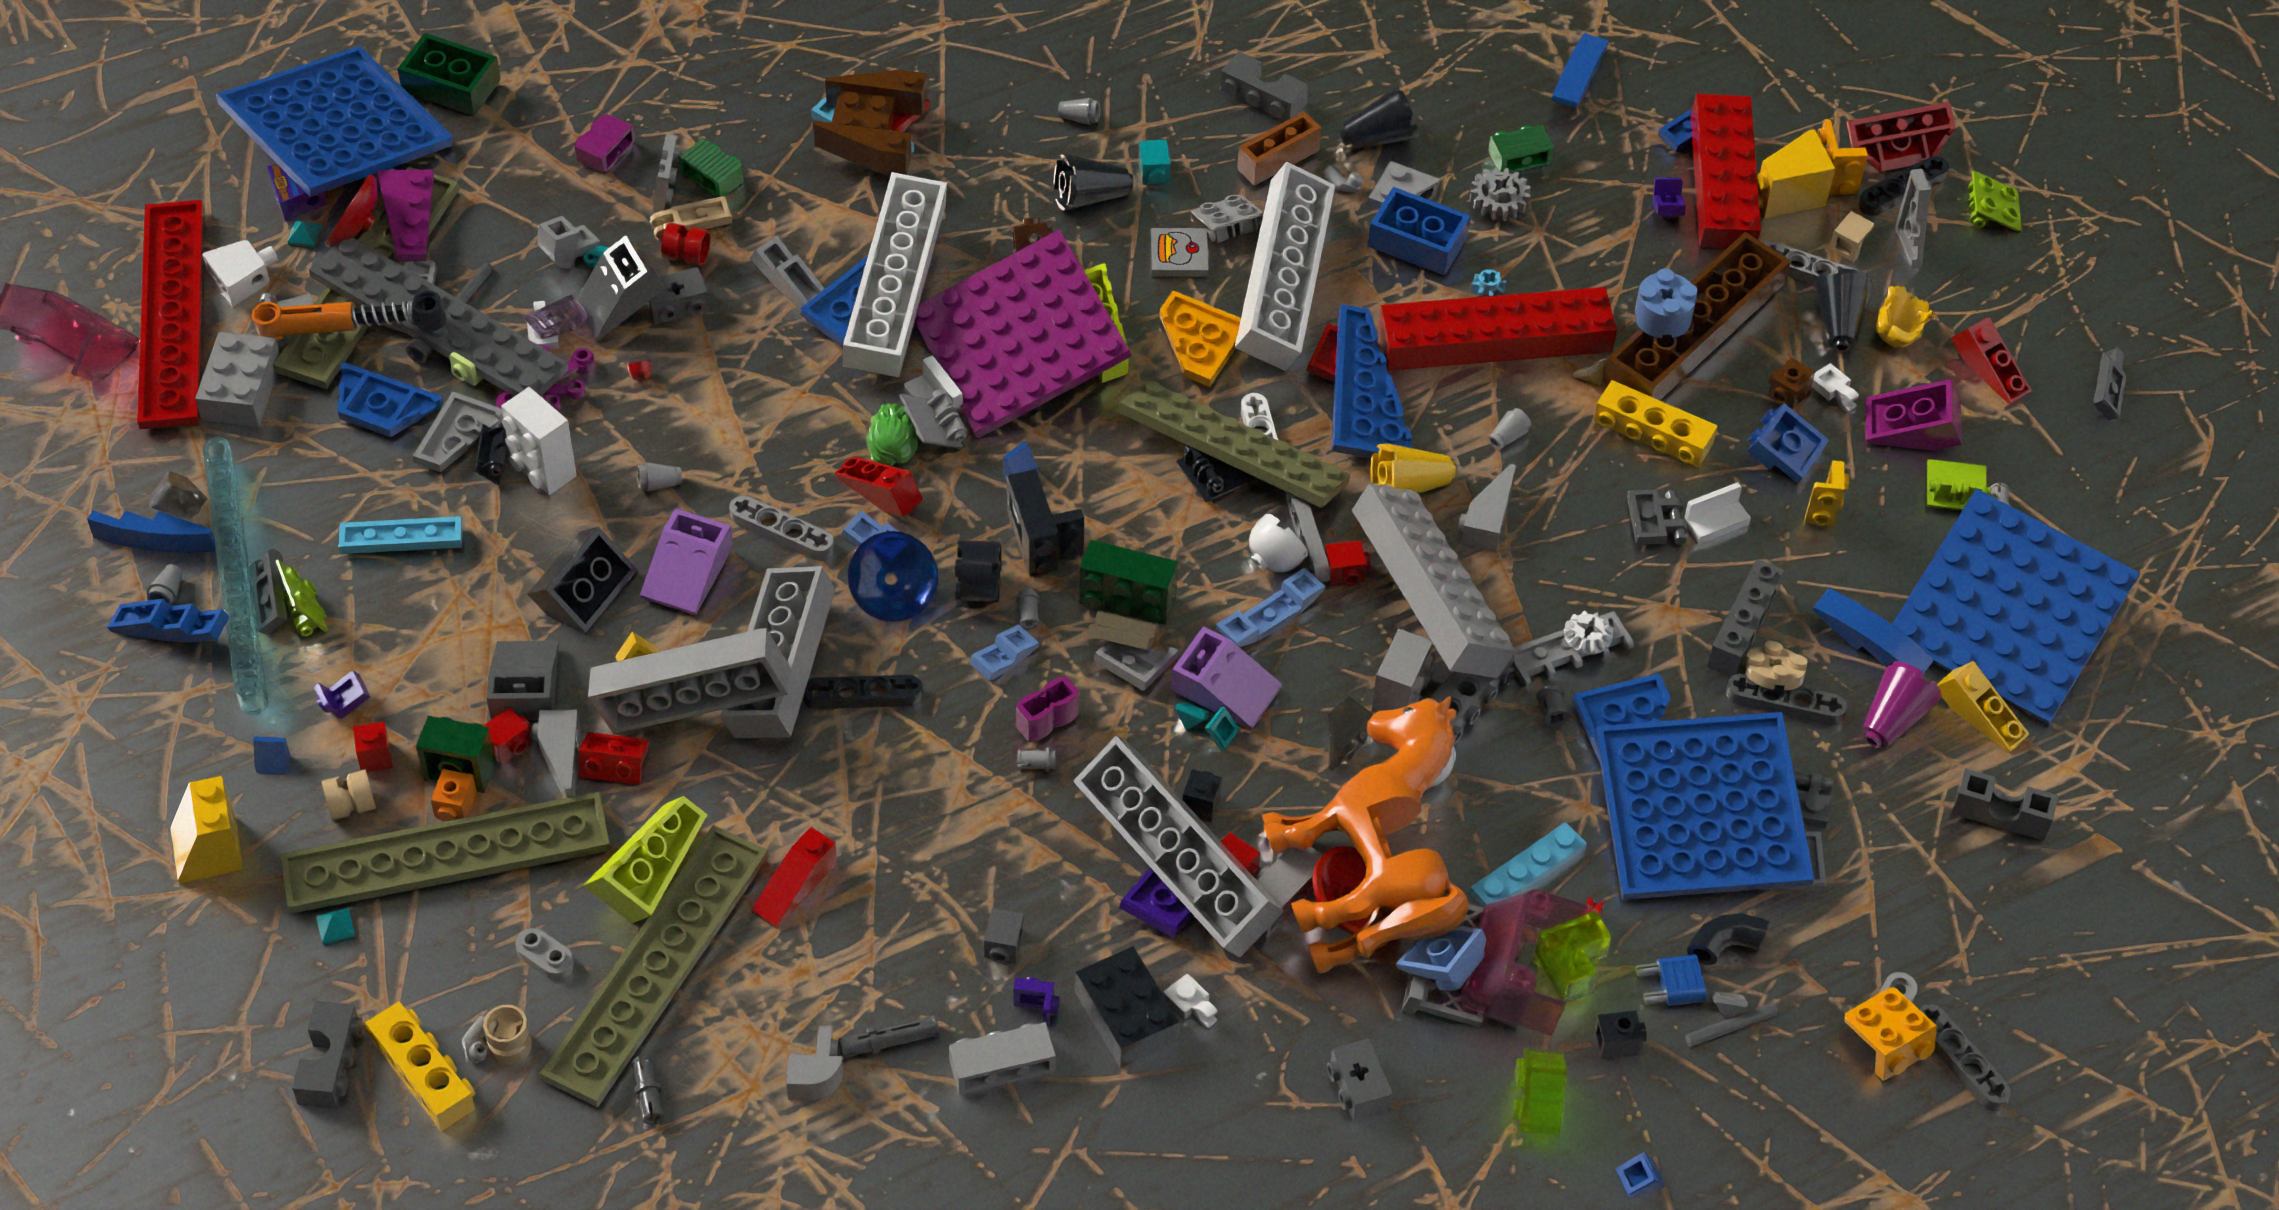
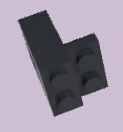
(1039, 534)

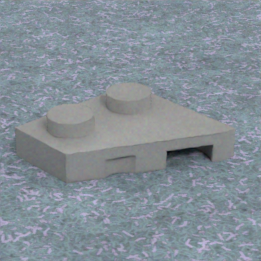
(1401, 178)
(1135, 664)

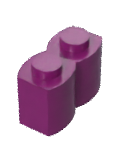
(604, 142)
(1047, 709)

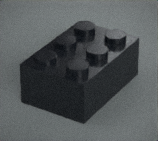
(1126, 1006)

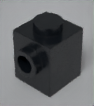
(1203, 794)
(1619, 1034)

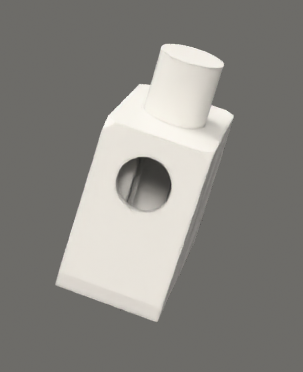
(239, 269)

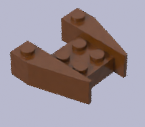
(865, 118)

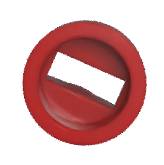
(639, 367)

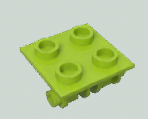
(1993, 201)
(1953, 483)
(301, 601)

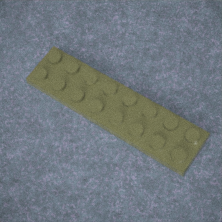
(1234, 443)

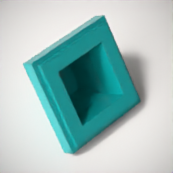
(305, 234)
(1191, 715)
(1222, 728)
(335, 925)

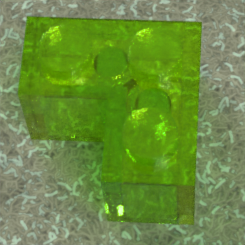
(1568, 953)
(1543, 1089)

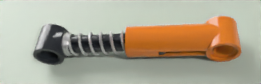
(278, 321)

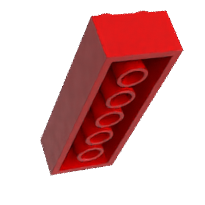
(1724, 169)

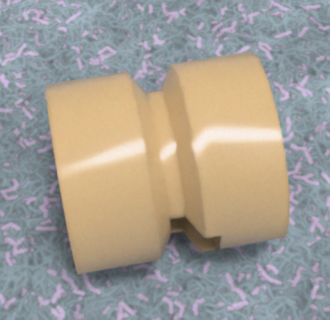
(348, 794)
(507, 1034)

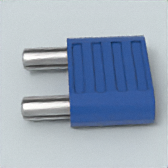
(1679, 980)

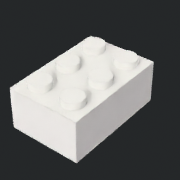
(538, 441)

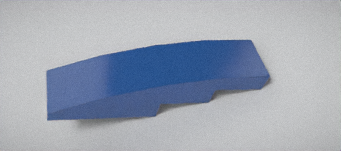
(1580, 70)
(162, 533)
(169, 623)
(1867, 629)

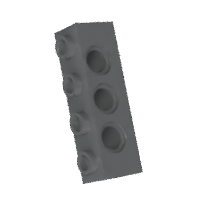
(1745, 618)
(1478, 691)

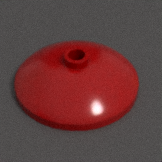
(357, 214)
(1337, 875)

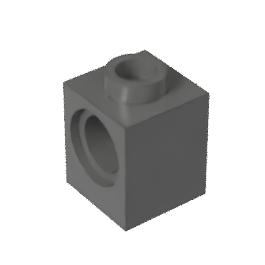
(1003, 935)

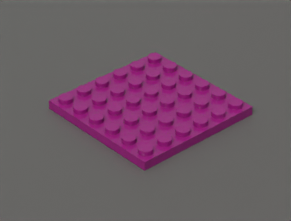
(1020, 333)

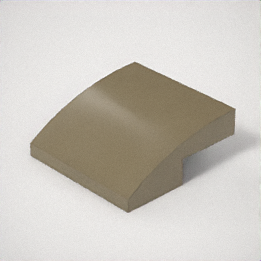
(1123, 630)

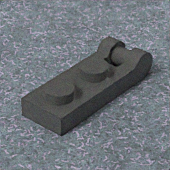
(268, 592)

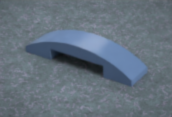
(1274, 612)

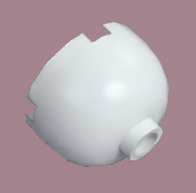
(1275, 547)

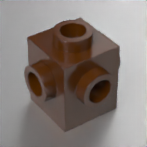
(1022, 232)
(1791, 383)

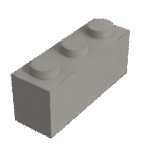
(1289, 880)
(1002, 1057)

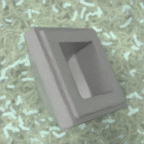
(1729, 1003)

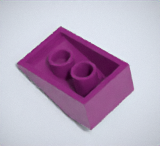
(1915, 417)

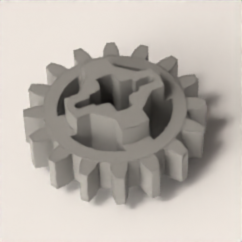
(1502, 194)

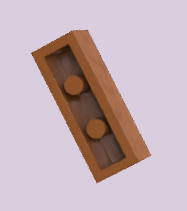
(1284, 143)

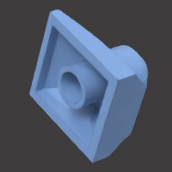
(1447, 957)

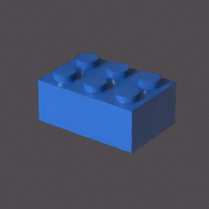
(1418, 230)

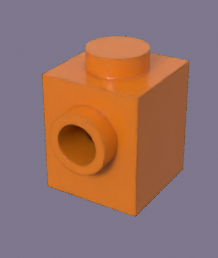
(453, 795)

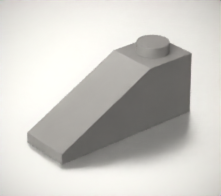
(1487, 512)
(559, 746)

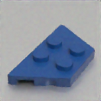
(381, 402)

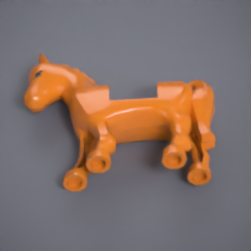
(1403, 890)

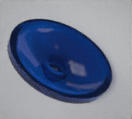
(898, 556)

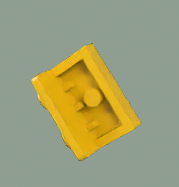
(1828, 497)

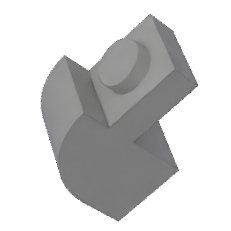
(564, 241)
(816, 1075)

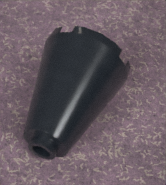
(1381, 123)
(1088, 181)
(1843, 305)

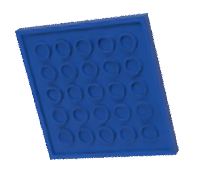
(334, 120)
(2015, 604)
(1703, 806)

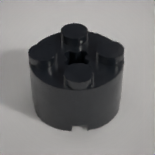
(978, 571)

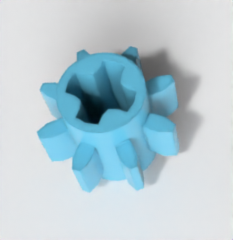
(1488, 284)

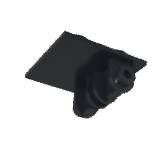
(1211, 476)

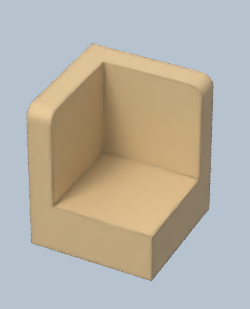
(1849, 236)

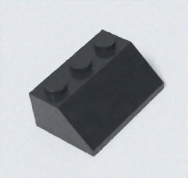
(583, 580)

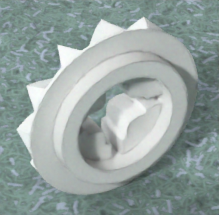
(1597, 641)

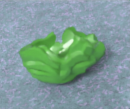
(891, 436)

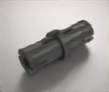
(647, 1090)

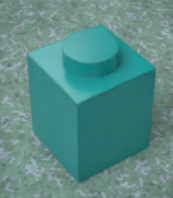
(1154, 161)

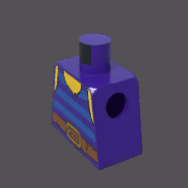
(290, 196)

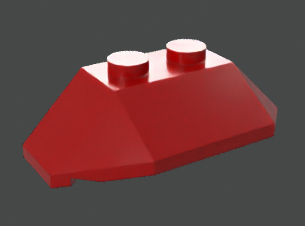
(1903, 136)

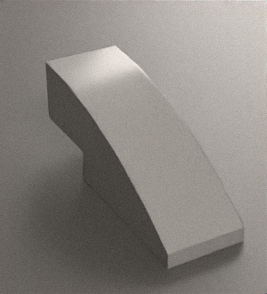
(786, 272)

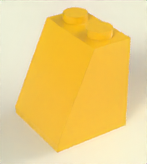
(1795, 177)
(205, 832)

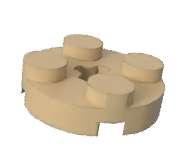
(1774, 666)

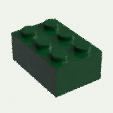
(449, 74)
(1128, 582)

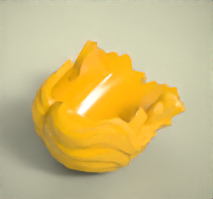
(1902, 317)

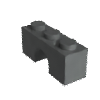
(1278, 98)
(2025, 814)
(325, 1079)

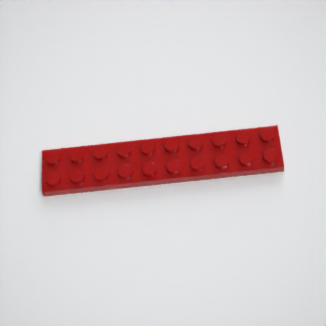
(171, 314)

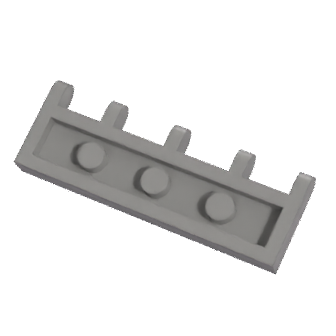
(1554, 651)

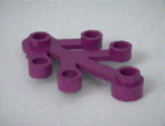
(581, 363)

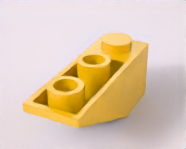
(1980, 705)

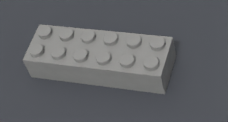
(794, 611)
(689, 680)

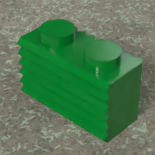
(1521, 149)
(711, 168)

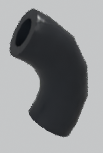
(1727, 932)

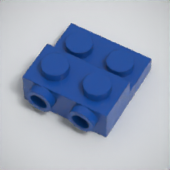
(1786, 442)

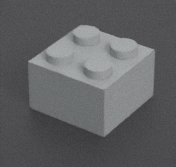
(1403, 672)

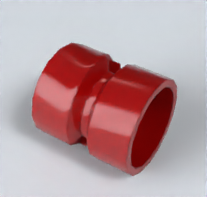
(687, 244)

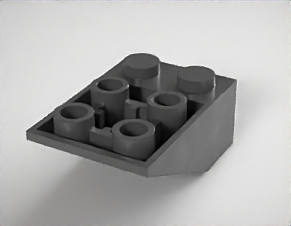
(618, 287)
(523, 677)

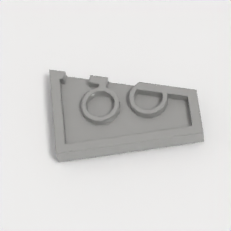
(455, 431)

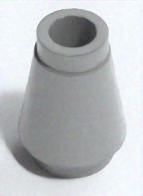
(1080, 110)
(1510, 428)
(658, 476)
(166, 585)

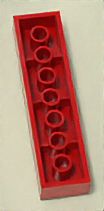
(1497, 328)

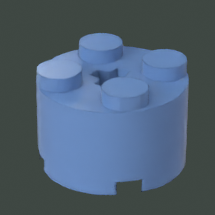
(1665, 304)

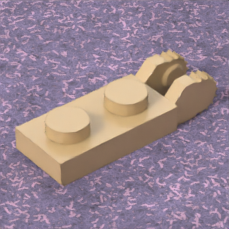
(698, 214)

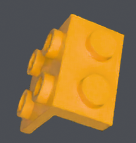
(1848, 162)
(1894, 1030)

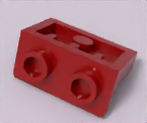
(612, 758)

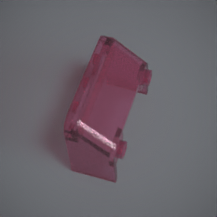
(66, 327)
(1506, 988)

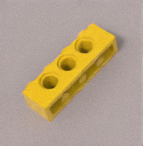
(1655, 423)
(442, 1105)

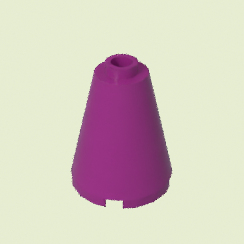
(1898, 703)

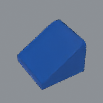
(1019, 460)
(271, 755)
(1640, 1175)

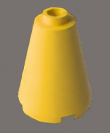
(1410, 468)

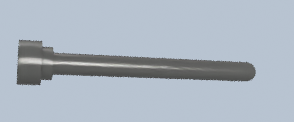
(418, 349)

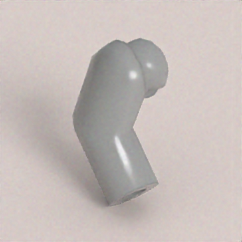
(1341, 183)
(473, 1042)

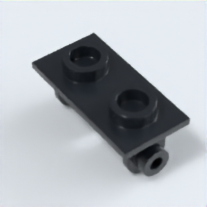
(491, 453)

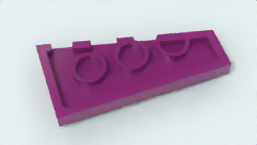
(408, 210)

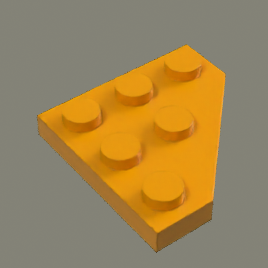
(1199, 336)

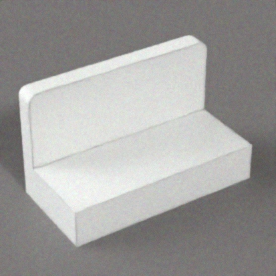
(932, 379)
(1716, 514)

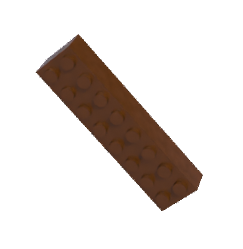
(1726, 297)

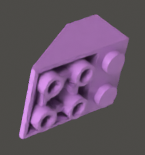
(687, 561)
(1223, 675)

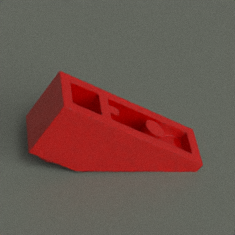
(796, 877)

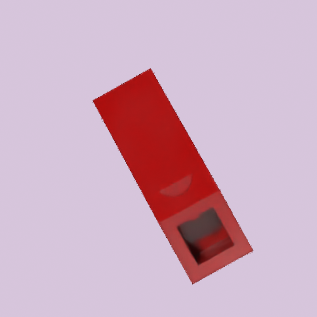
(1991, 360)
(883, 485)

